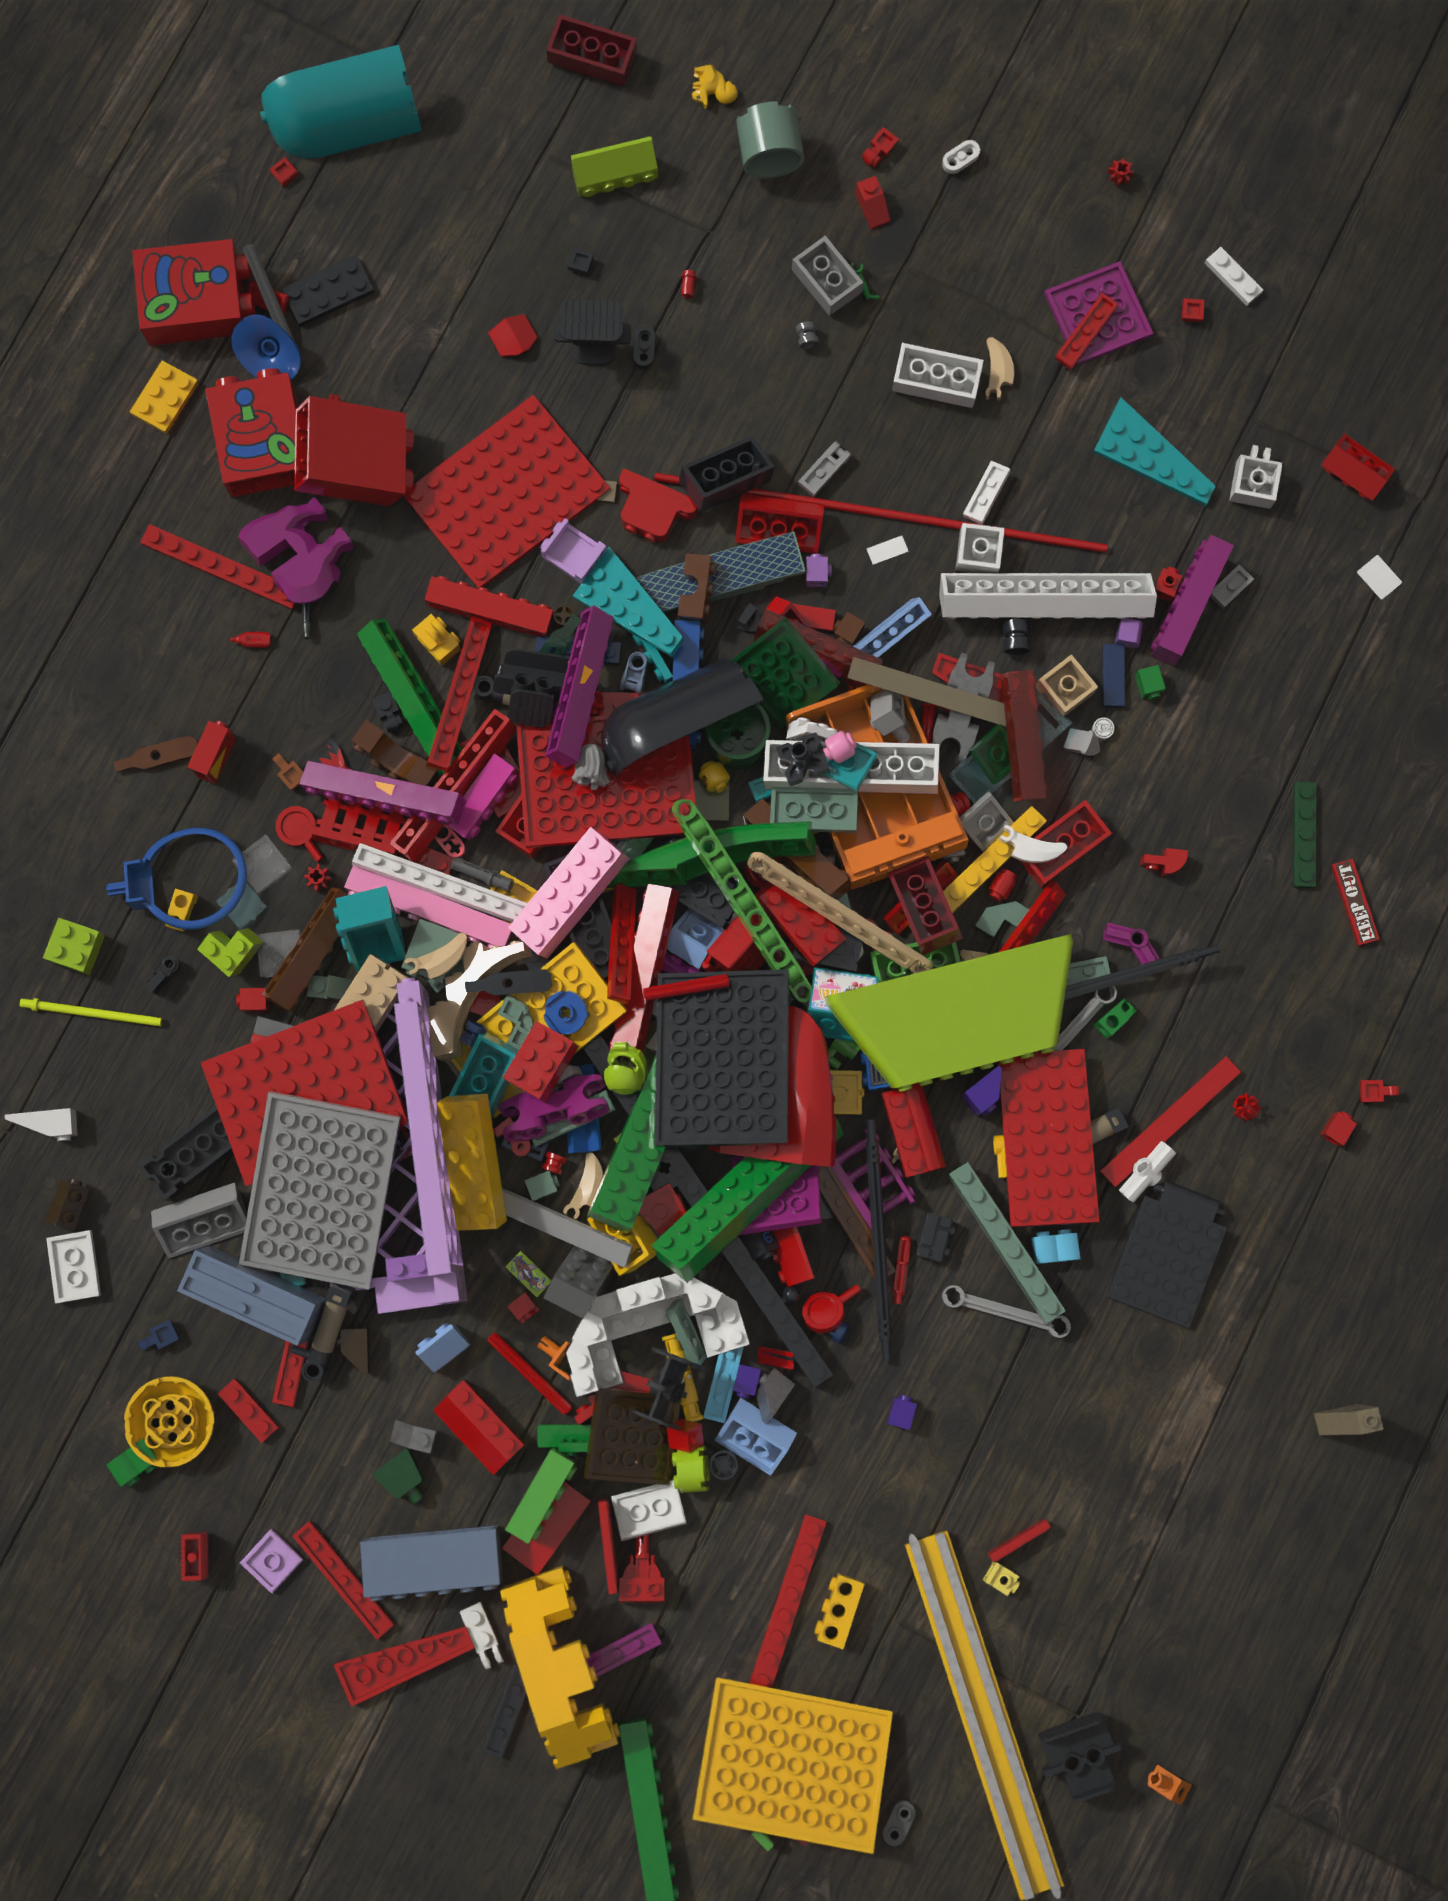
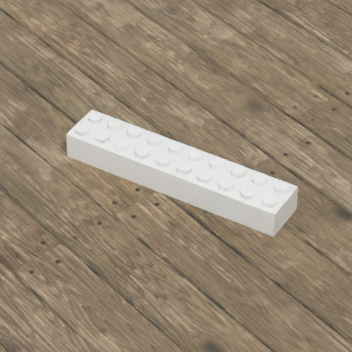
(1047, 595)

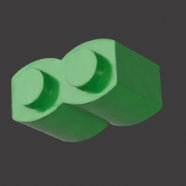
(129, 1466)

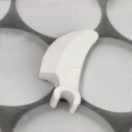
(1031, 849)

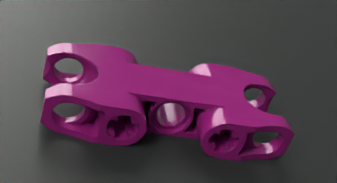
(569, 1104)

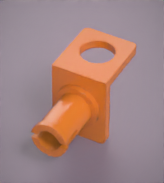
(557, 1354)
(1168, 1784)

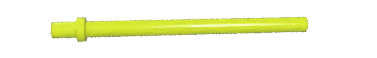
(36, 1005)

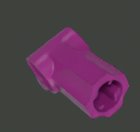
(1123, 936)

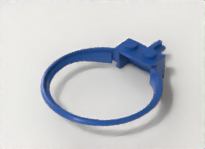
(140, 887)

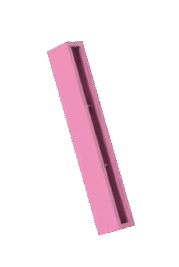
(433, 908)

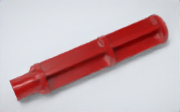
(901, 1269)

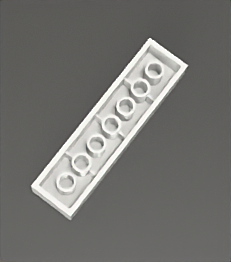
(896, 769)

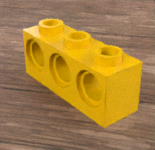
(844, 1621)

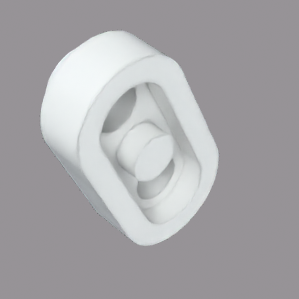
(960, 158)

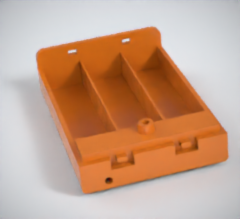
(890, 826)

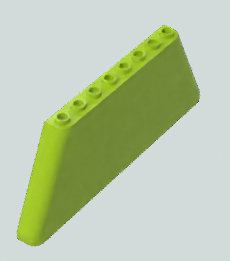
(960, 1013)

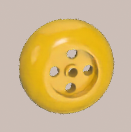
(151, 1402)

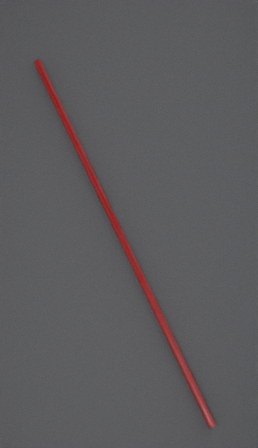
(908, 516)

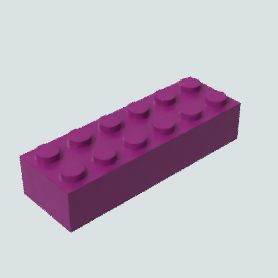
(1190, 600)

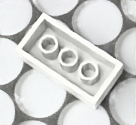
(937, 375)

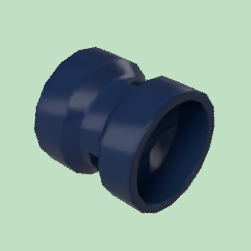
(471, 1034)

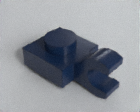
(162, 1336)

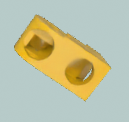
(181, 906)

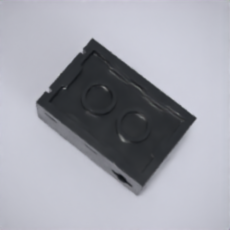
(706, 901)
(842, 957)

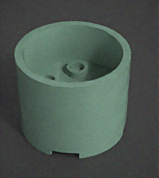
(770, 140)

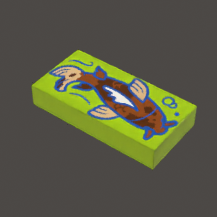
(528, 1274)

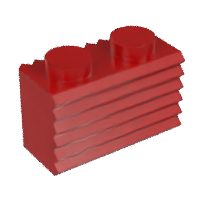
(194, 1556)

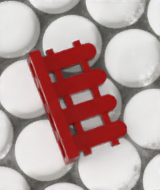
(345, 838)

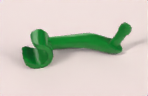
(865, 290)

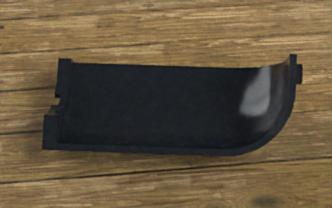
(675, 712)

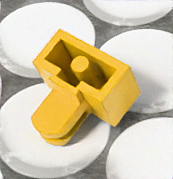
(436, 639)

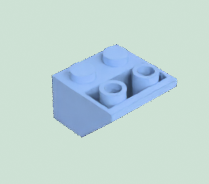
(443, 1347)

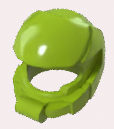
(621, 1078)

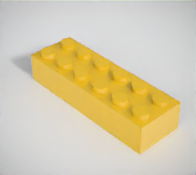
(472, 1162)

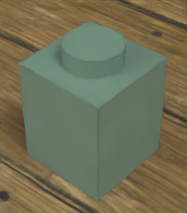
(542, 1185)

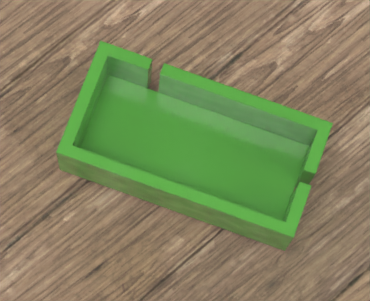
(539, 1497)

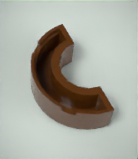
(390, 756)

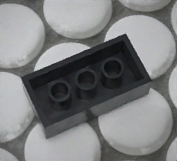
(726, 473)

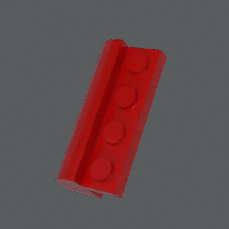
(913, 1130)

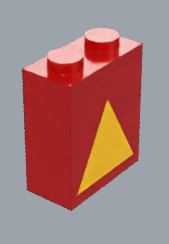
(212, 751)

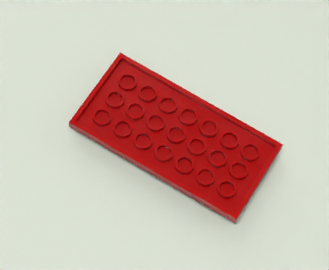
(1048, 1140)

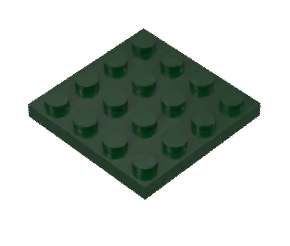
(785, 671)

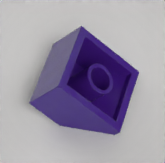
(984, 1093)

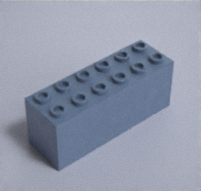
(252, 1295)
(431, 1562)

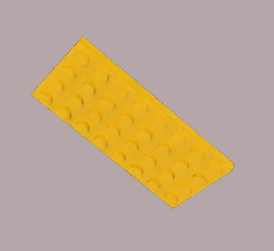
(569, 972)

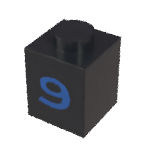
(761, 1245)

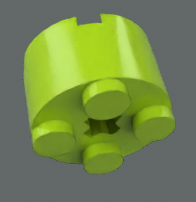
(691, 1470)

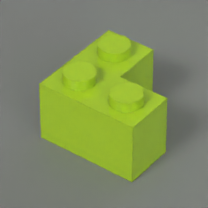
(231, 954)

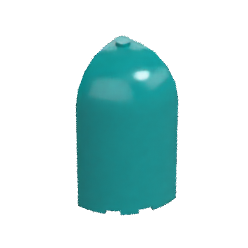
(341, 105)

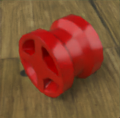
(554, 1163)

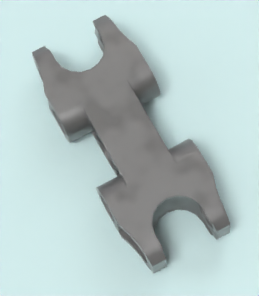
(958, 725)

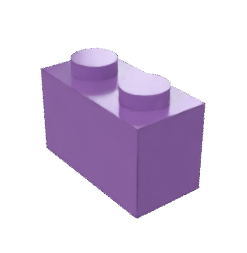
(406, 1268)

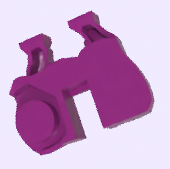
(313, 569)

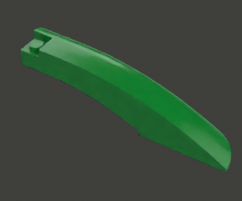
(679, 862)

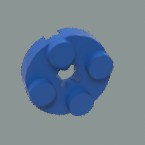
(553, 1011)

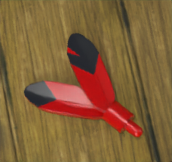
(336, 755)

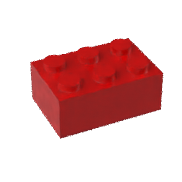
(540, 1061)

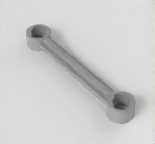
(1083, 1018)
(1004, 1311)

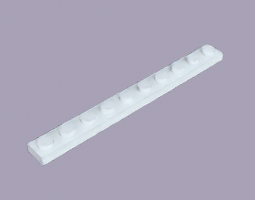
(437, 883)

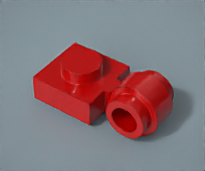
(881, 143)

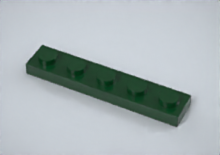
(1304, 835)

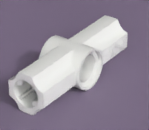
(1147, 1171)

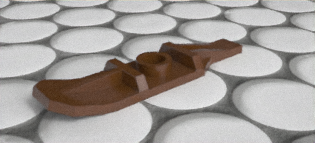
(169, 752)

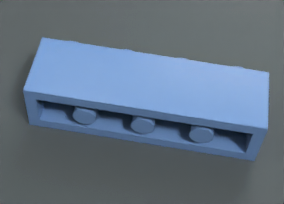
(894, 628)

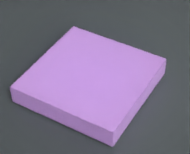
(271, 1561)

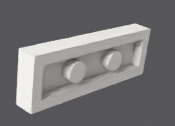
(1233, 276)
(986, 492)

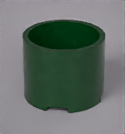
(740, 754)

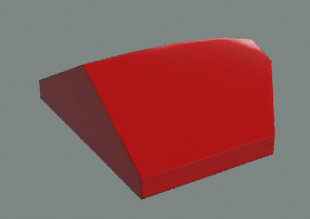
(513, 336)

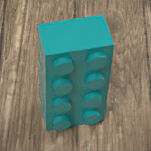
(485, 1070)

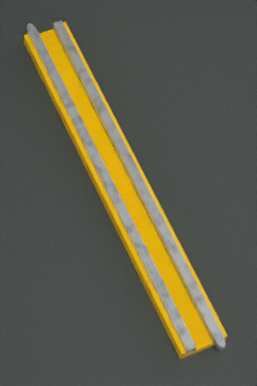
(984, 1716)

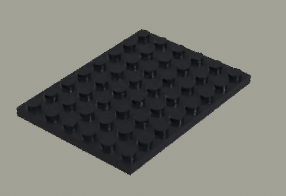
(723, 1062)

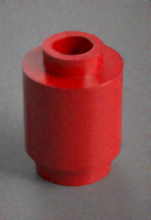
(1002, 885)

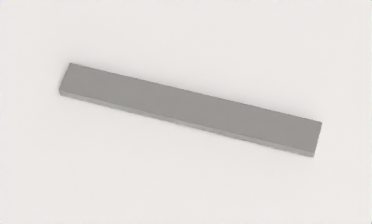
(567, 1229)

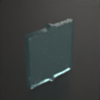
(247, 908)

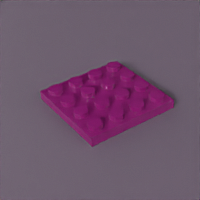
(1075, 298)
(794, 1207)

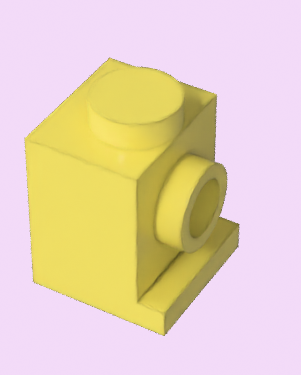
(993, 1577)

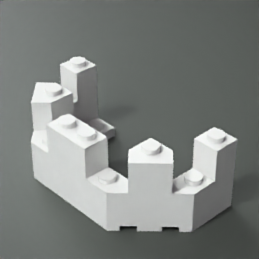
(642, 1308)

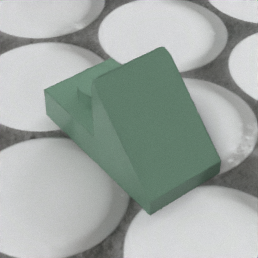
(328, 987)

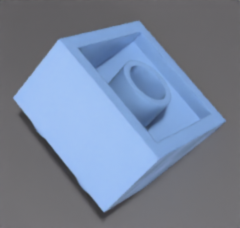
(691, 939)

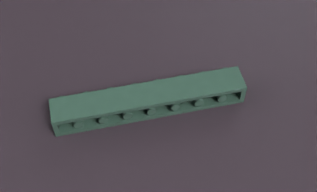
(1006, 1243)

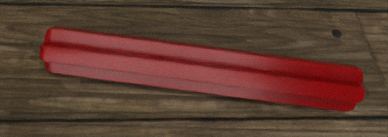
(686, 987)

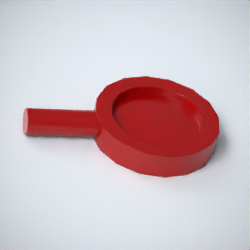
(295, 829)
(825, 1310)

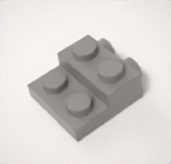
(985, 821)

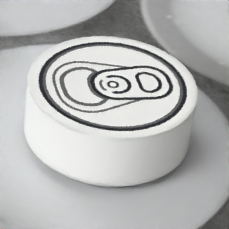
(1103, 728)

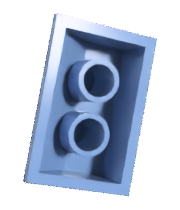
(754, 1440)

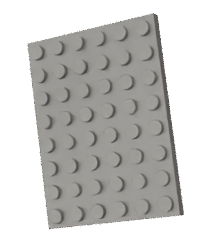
(319, 1190)

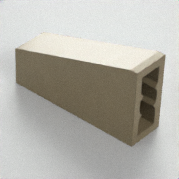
(1349, 1420)

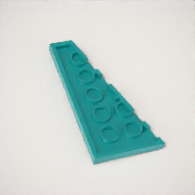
(1143, 450)
(620, 595)

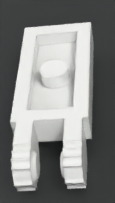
(481, 1633)

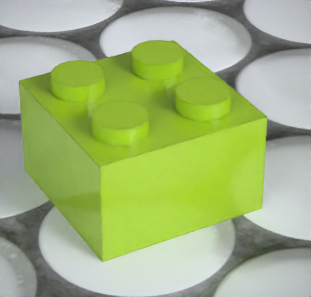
(74, 946)

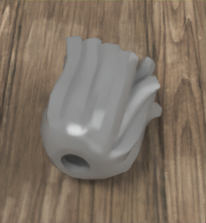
(591, 767)

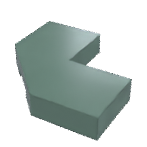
(995, 915)
(518, 1013)

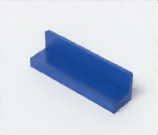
(587, 1137)

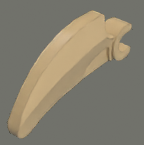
(1001, 367)
(442, 959)
(588, 1186)

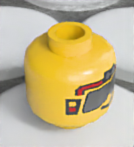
(714, 776)

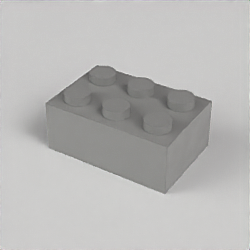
(827, 275)

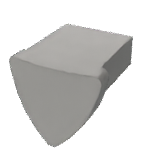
(1082, 742)

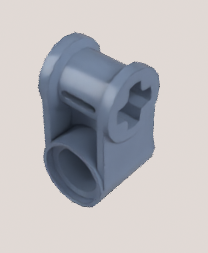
(633, 677)

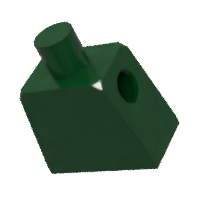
(401, 1476)

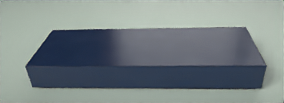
(1113, 675)

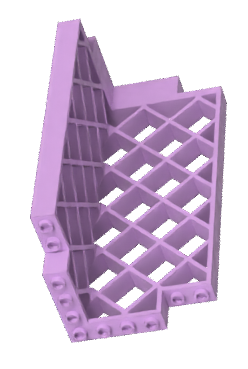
(433, 1191)

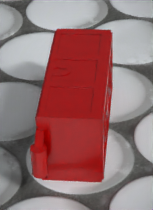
(735, 948)

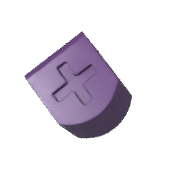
(1129, 632)

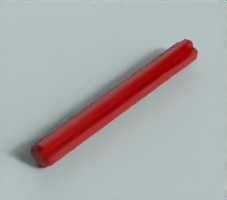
(529, 1373)

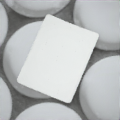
(1379, 577)

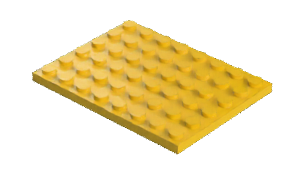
(793, 1766)

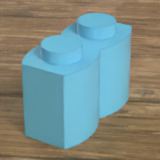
(1055, 1248)

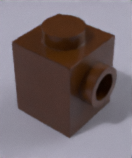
(848, 629)

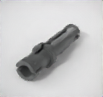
(490, 877)

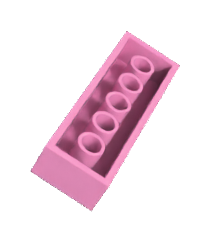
(568, 893)

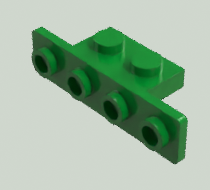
(567, 1437)

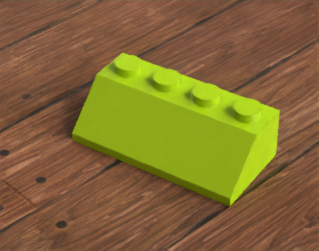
(614, 167)

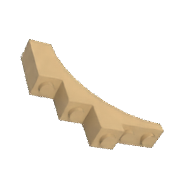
(449, 1017)

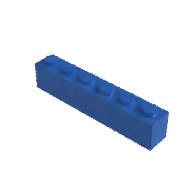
(687, 658)

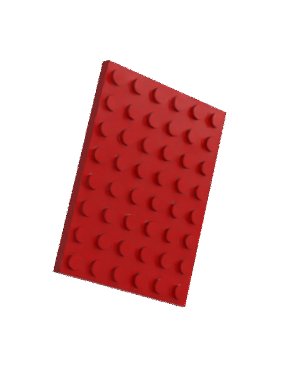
(506, 492)
(625, 809)
(321, 1059)

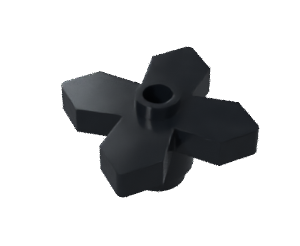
(802, 758)

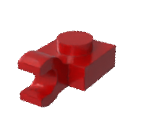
(1375, 1091)

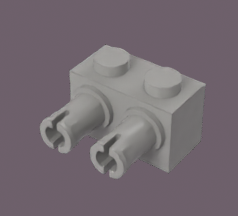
(888, 715)

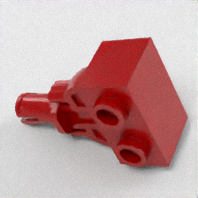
(643, 1580)

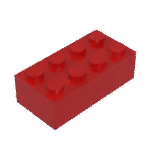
(1080, 831)

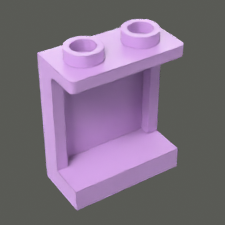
(572, 551)

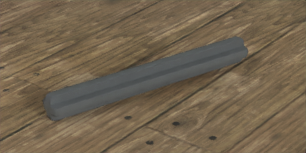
(265, 287)

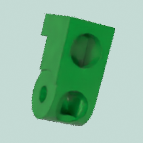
(1115, 1018)

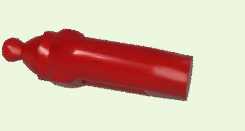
(253, 639)

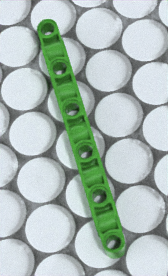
(740, 897)

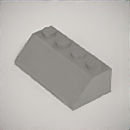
(200, 1220)

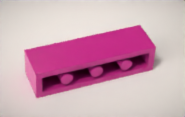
(484, 794)

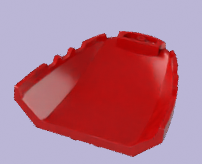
(810, 1101)

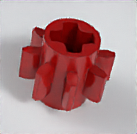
(1120, 172)
(314, 873)
(1246, 1107)

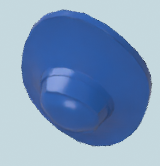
(265, 345)

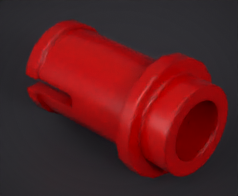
(689, 278)

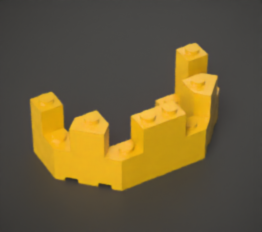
(555, 1673)

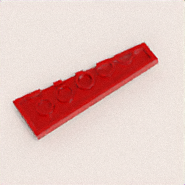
(386, 1668)

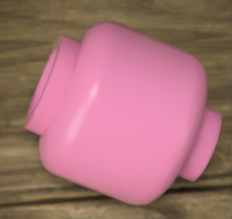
(840, 747)

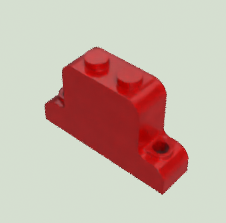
(652, 507)

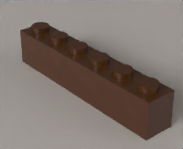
(815, 869)
(305, 955)

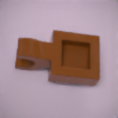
(289, 773)

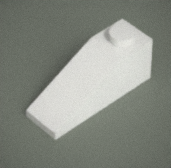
(54, 1123)

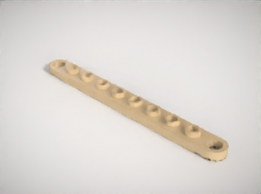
(838, 913)

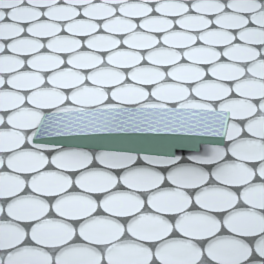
(738, 572)

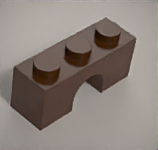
(697, 606)

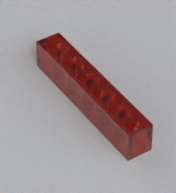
(1023, 735)

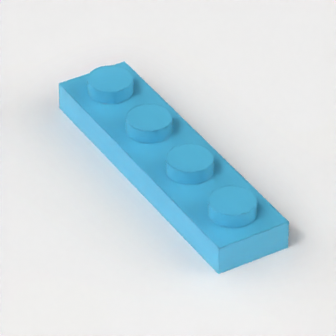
(722, 1385)

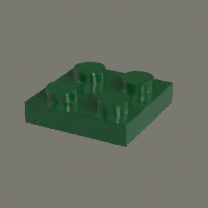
(993, 754)

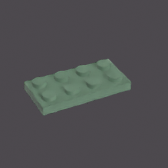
(825, 807)

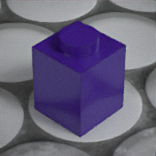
(746, 1381)
(902, 1412)

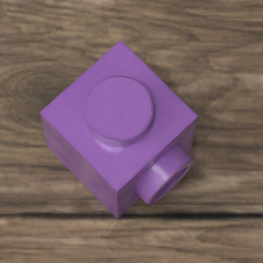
(817, 571)

